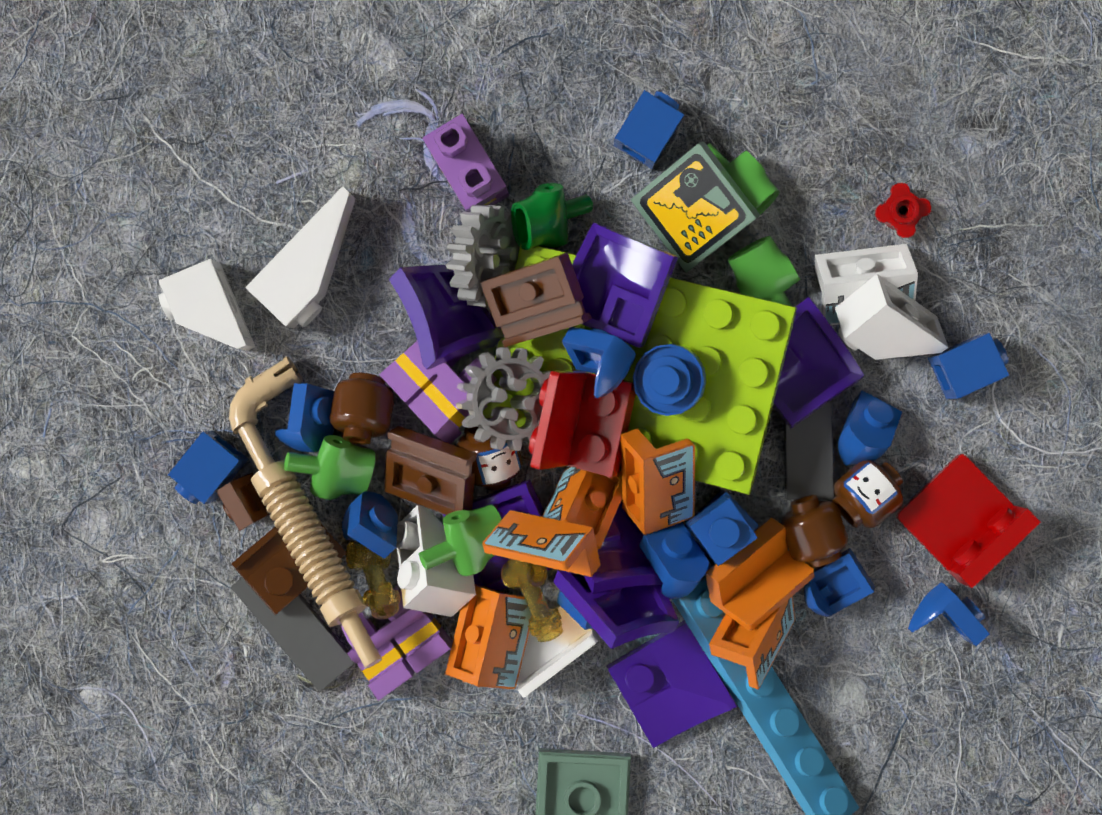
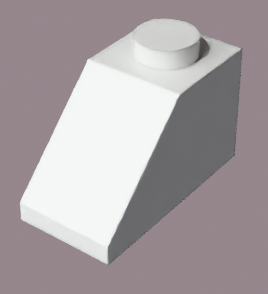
(205, 303)
(888, 322)

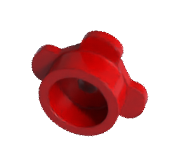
(889, 211)

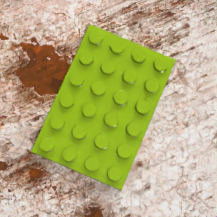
(743, 356)

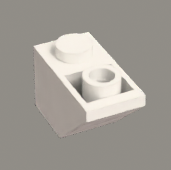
(433, 590)

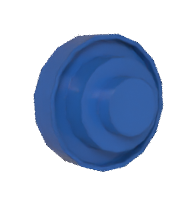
(669, 379)

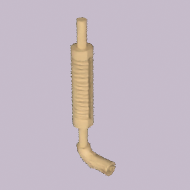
(294, 514)

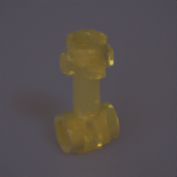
(529, 577)
(380, 596)

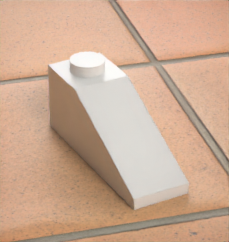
(303, 269)

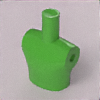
(750, 178)
(763, 271)
(336, 469)
(464, 538)

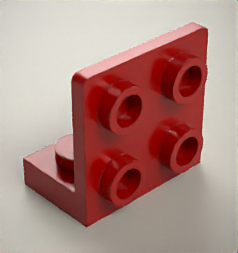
(578, 427)
(966, 521)

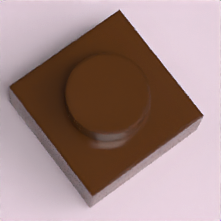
(242, 502)

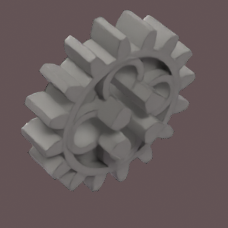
(481, 251)
(482, 391)

